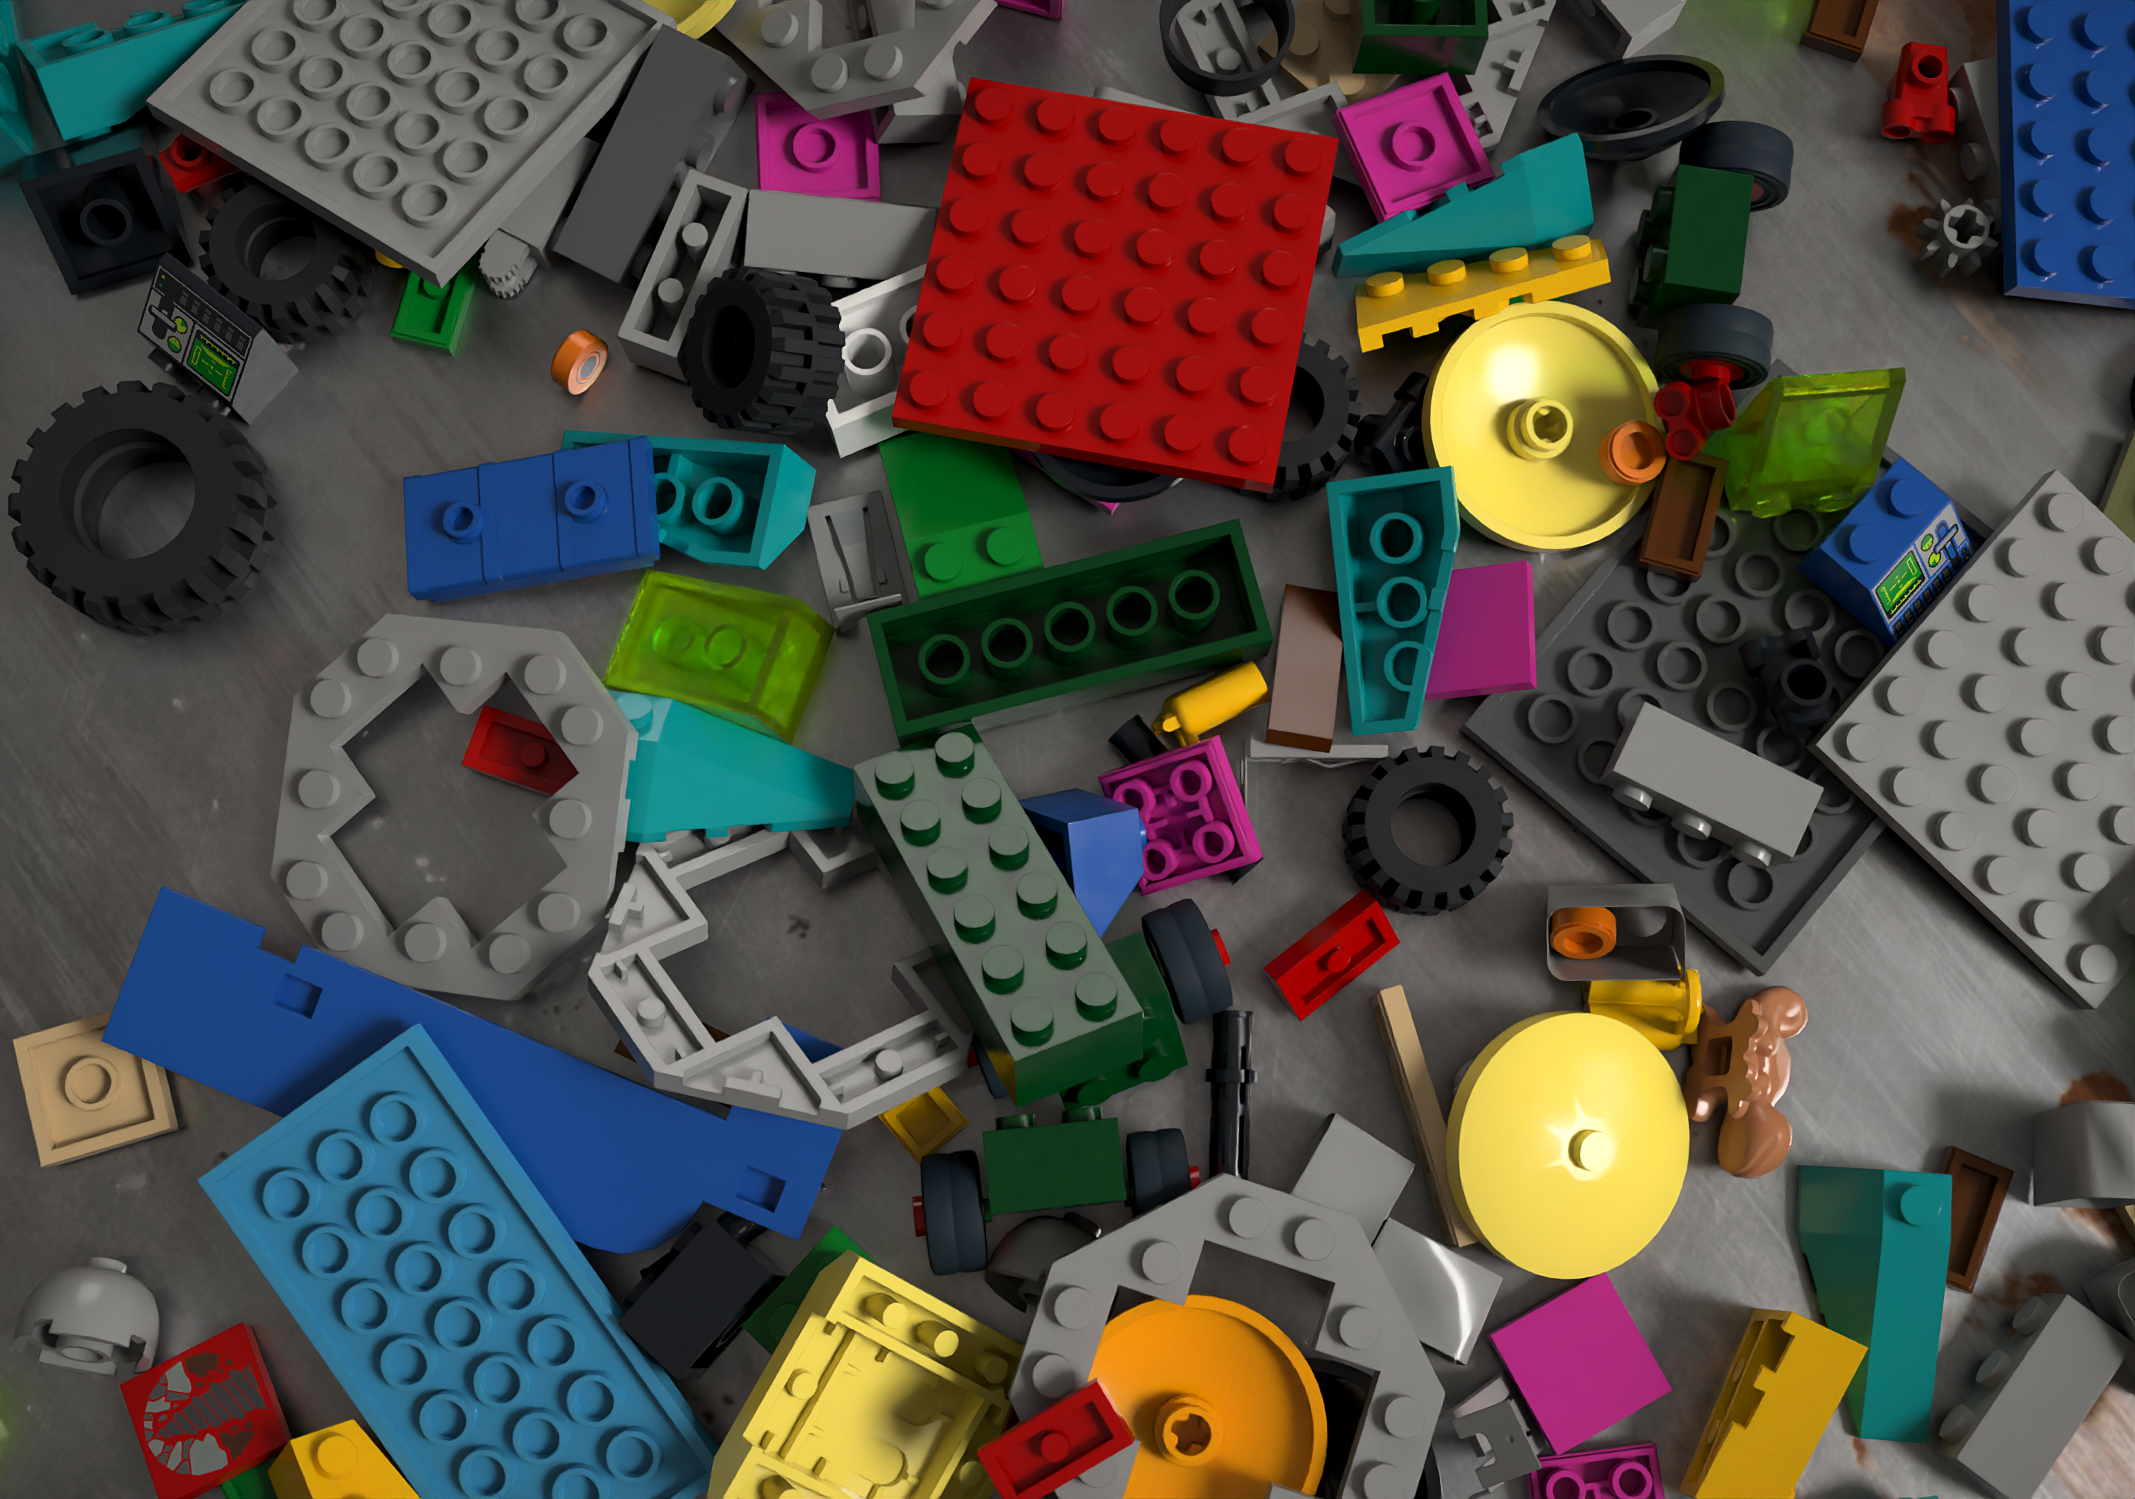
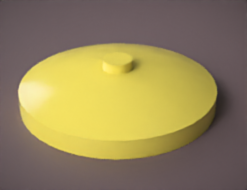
(1523, 421)
(1567, 1144)

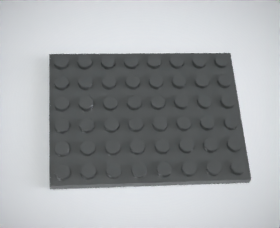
(1676, 646)

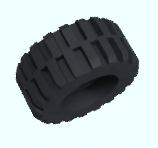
(84, 458)

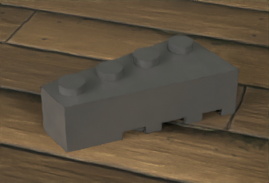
(666, 127)

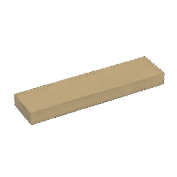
(1420, 1108)

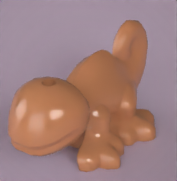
(1750, 1070)

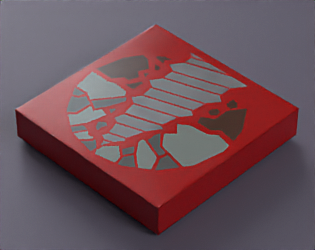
(206, 1414)

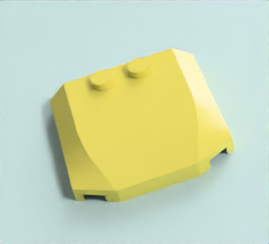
(871, 1397)

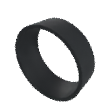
(1214, 84)

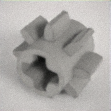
(1956, 238)

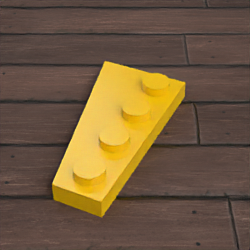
(1477, 288)

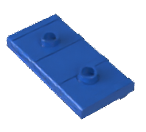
(531, 521)

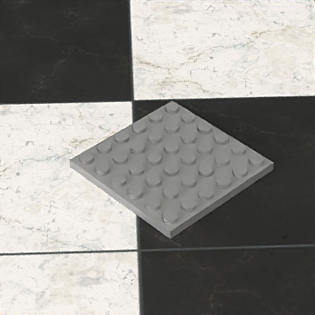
(408, 113)
(2011, 737)

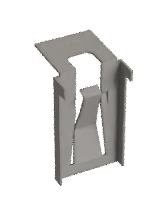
(850, 529)
(1339, 755)
(1498, 1427)

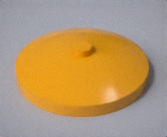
(1212, 1399)

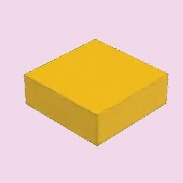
(925, 1123)

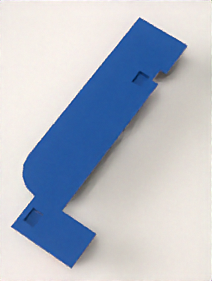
(601, 1149)

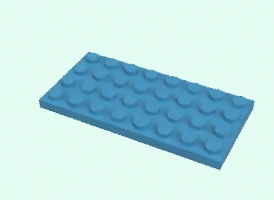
(454, 1295)

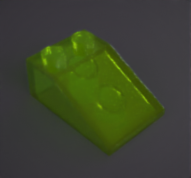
(1811, 440)
(722, 651)

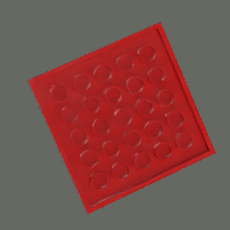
(1117, 285)

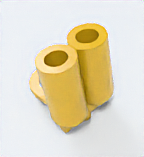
(1212, 702)
(1658, 1009)

